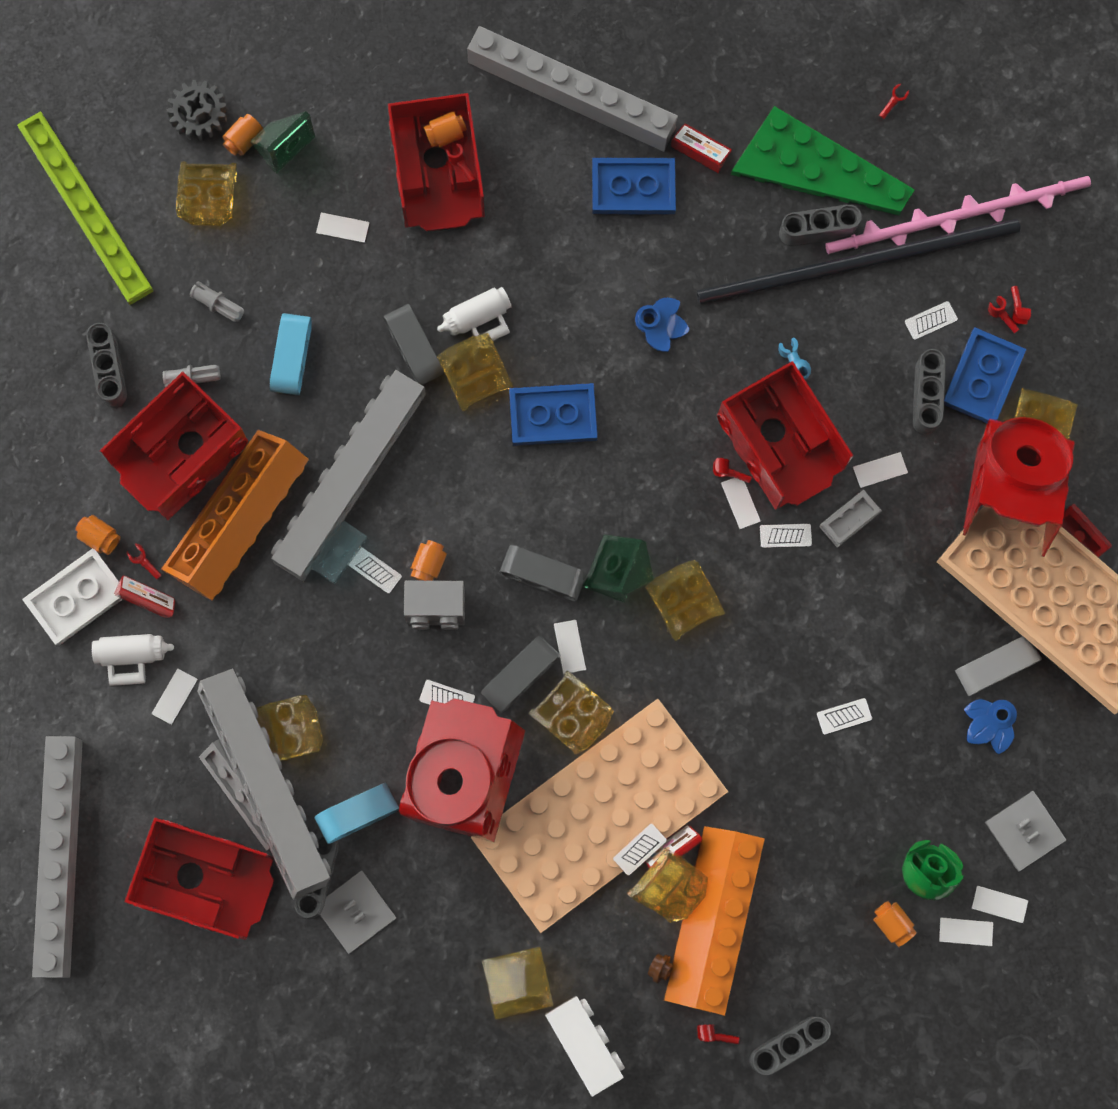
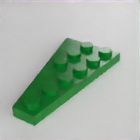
(811, 163)

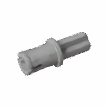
(216, 302)
(196, 374)

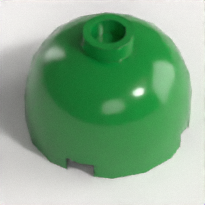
(932, 870)

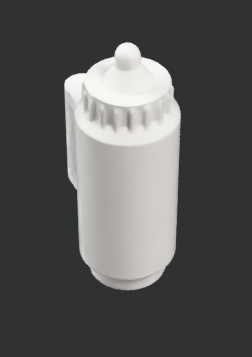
(478, 311)
(127, 651)

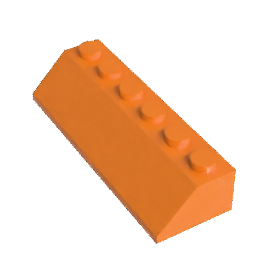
(235, 514)
(714, 930)

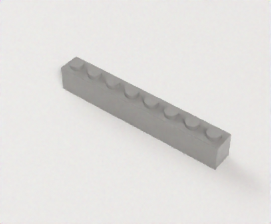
(571, 88)
(348, 475)
(264, 784)
(57, 857)

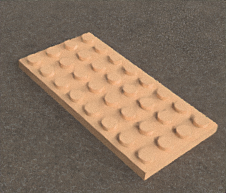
(1055, 601)
(565, 833)

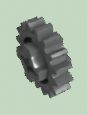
(203, 119)

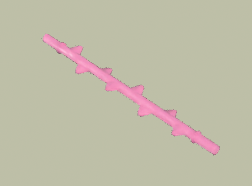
(948, 220)

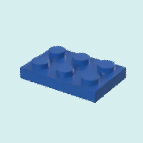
(633, 186)
(983, 376)
(553, 414)

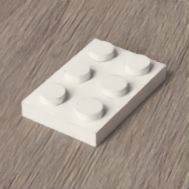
(74, 597)

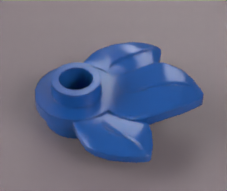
(666, 323)
(988, 727)

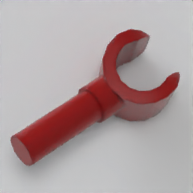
(892, 102)
(458, 160)
(1000, 312)
(1020, 314)
(721, 469)
(144, 562)
(707, 1034)

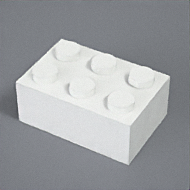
(585, 1045)

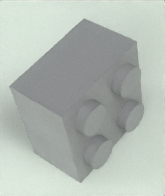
(434, 604)

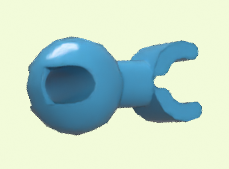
(802, 365)

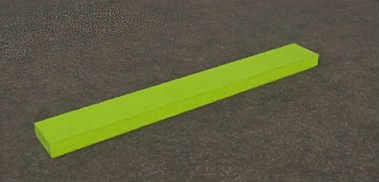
(85, 208)

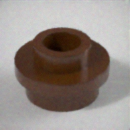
(660, 968)

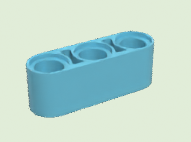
(290, 354)
(356, 813)

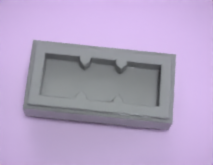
(850, 518)

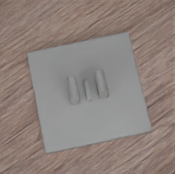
(1025, 831)
(356, 912)

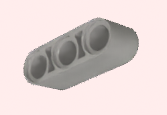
(997, 665)

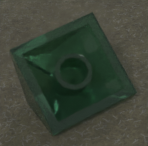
(284, 139)
(619, 567)

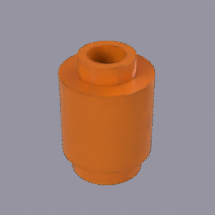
(445, 130)
(240, 134)
(97, 534)
(428, 561)
(894, 923)

